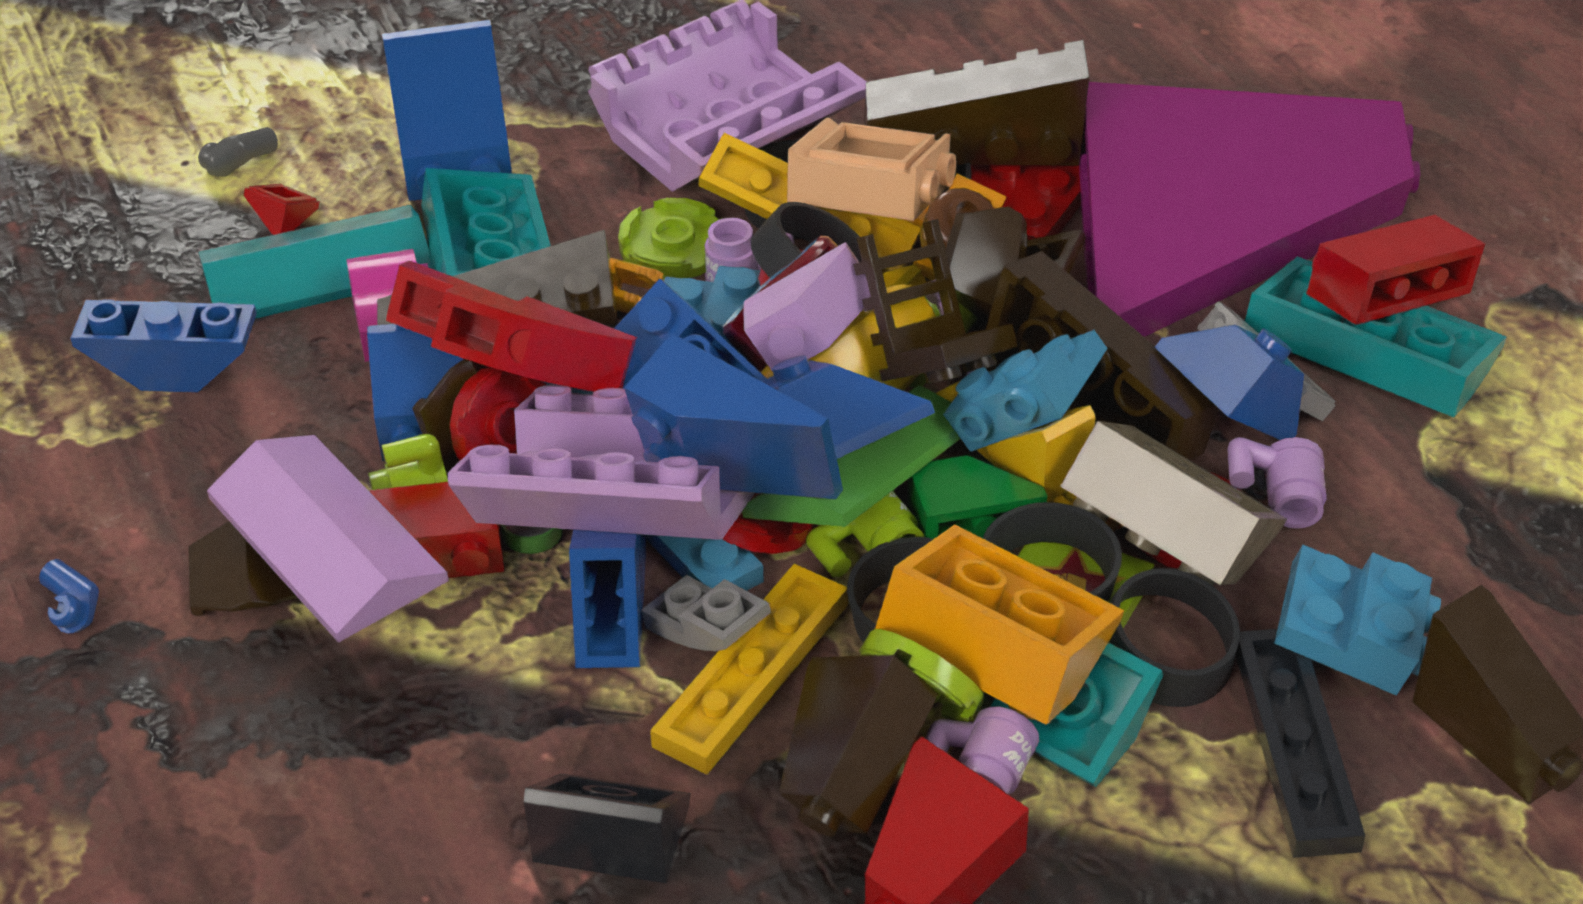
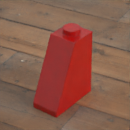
(943, 834)

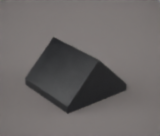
(605, 826)

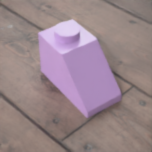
(806, 308)

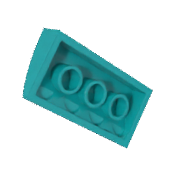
(480, 218)
(1410, 353)

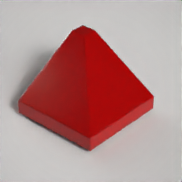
(280, 206)

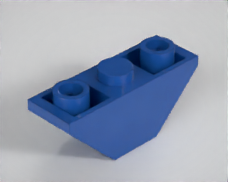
(163, 342)

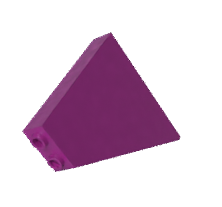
(1226, 188)

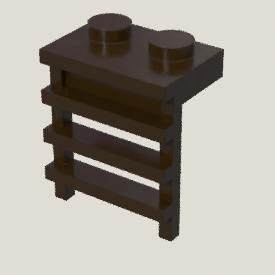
(933, 344)

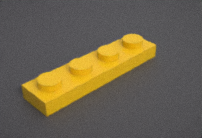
(760, 185)
(749, 671)

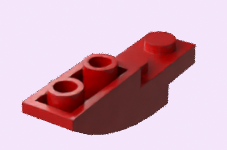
(508, 333)

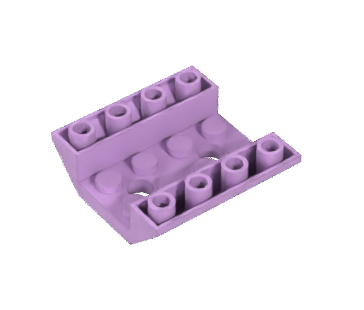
(587, 471)

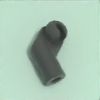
(236, 150)

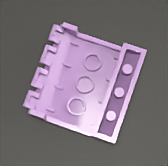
(726, 81)

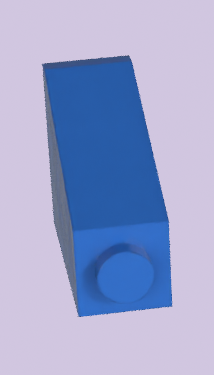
(607, 597)

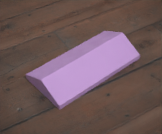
(324, 533)

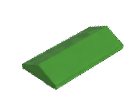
(866, 472)

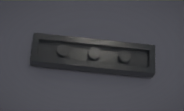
(1299, 748)

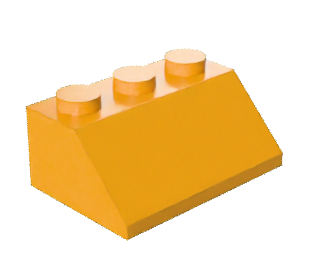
(999, 621)

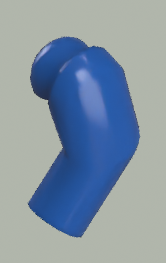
(74, 593)

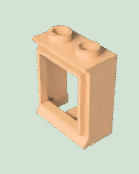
(869, 169)

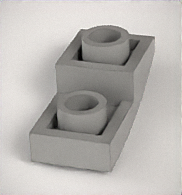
(704, 615)

